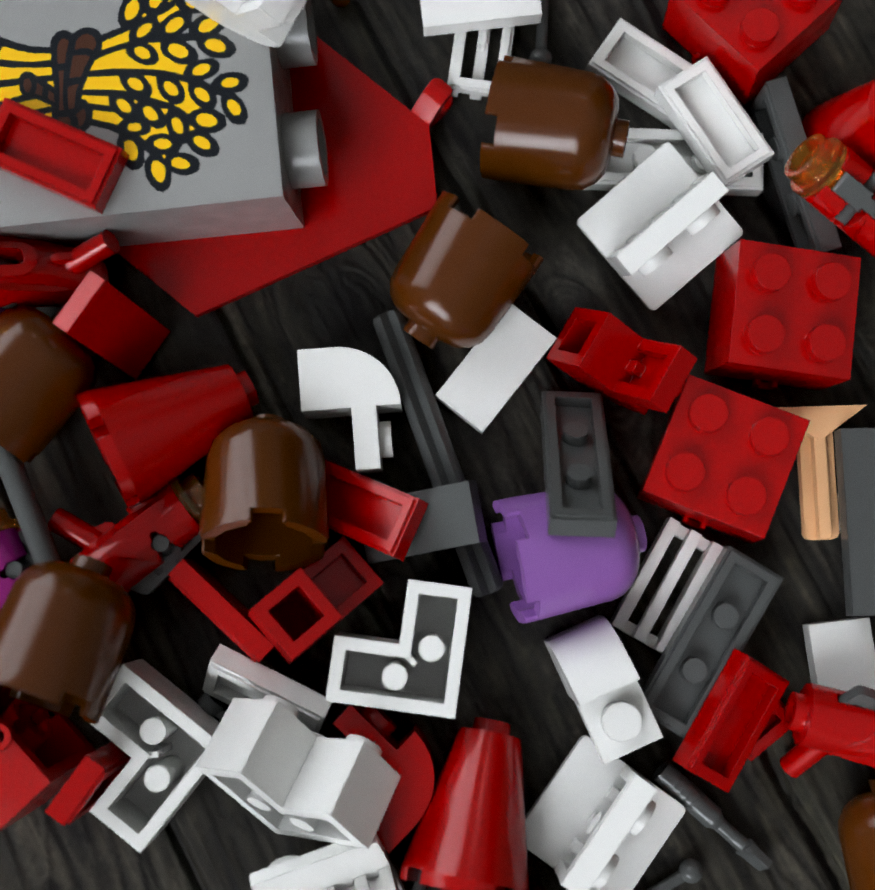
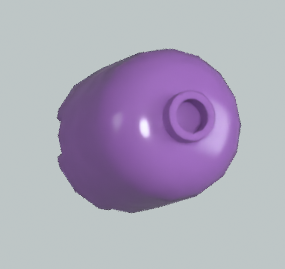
(562, 571)

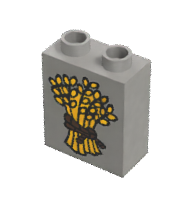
(187, 102)

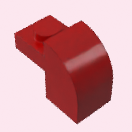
(619, 362)
(314, 600)
(408, 757)

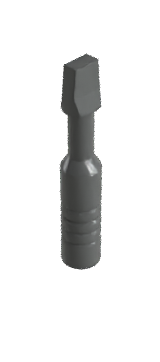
(708, 813)

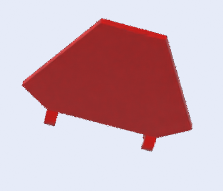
(376, 184)

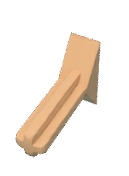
(817, 469)

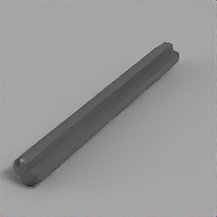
(432, 437)

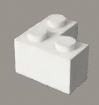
(410, 673)
(165, 740)
(298, 777)

